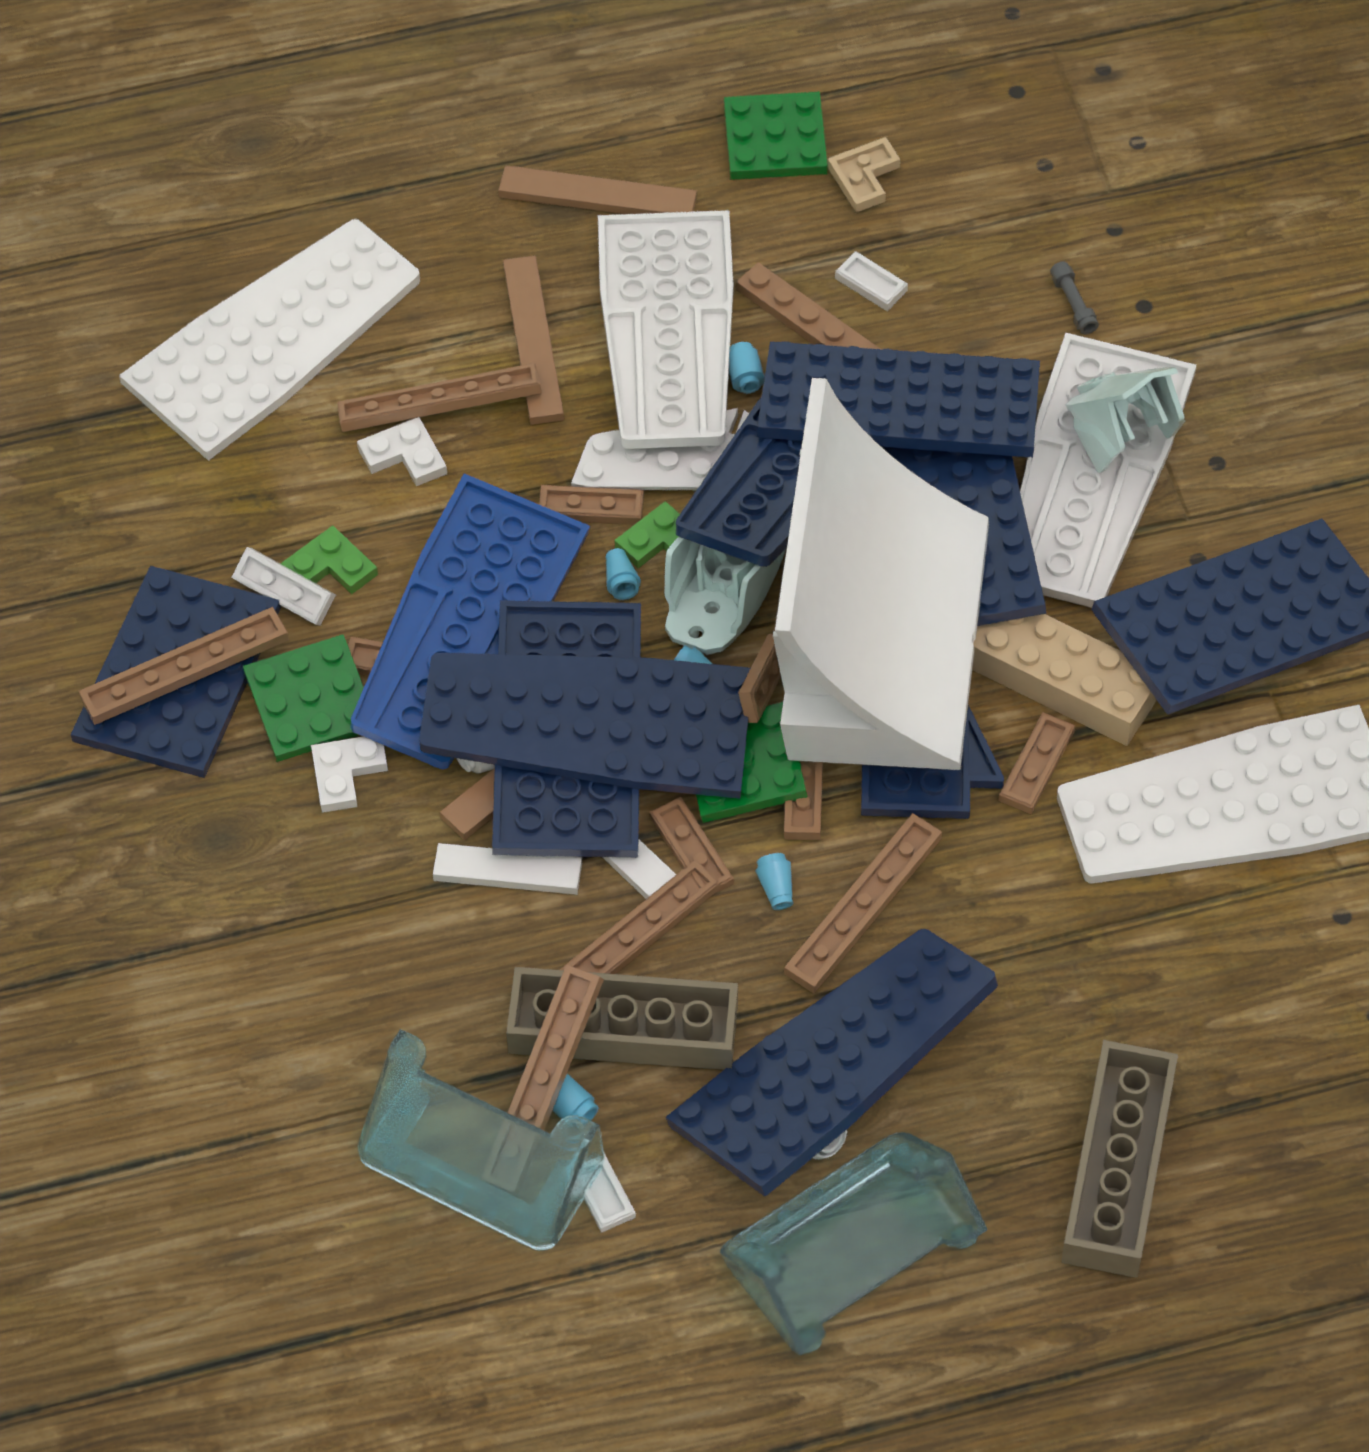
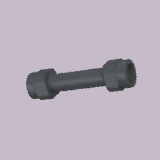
(1084, 317)

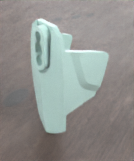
(1103, 410)
(712, 594)

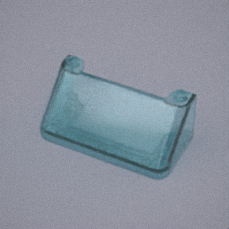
(476, 1153)
(852, 1235)

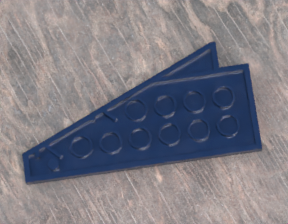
(929, 791)

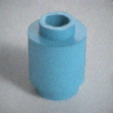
(745, 368)
(574, 1101)

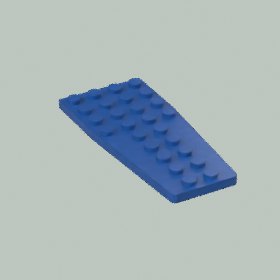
(479, 553)

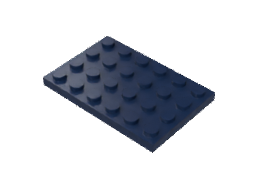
(188, 723)

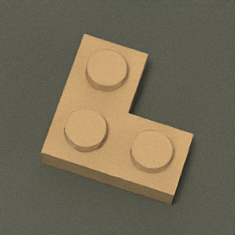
(858, 169)

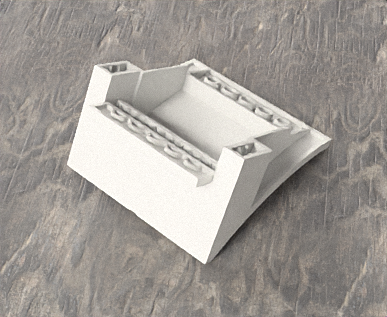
(875, 604)

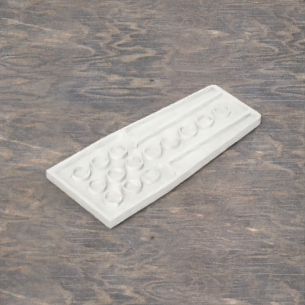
(668, 324)
(270, 337)
(1074, 514)
(1225, 800)

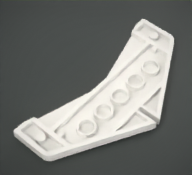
(668, 468)

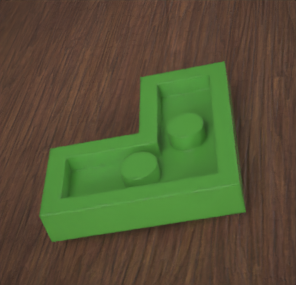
(649, 535)
(334, 555)

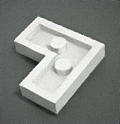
(405, 444)
(338, 764)

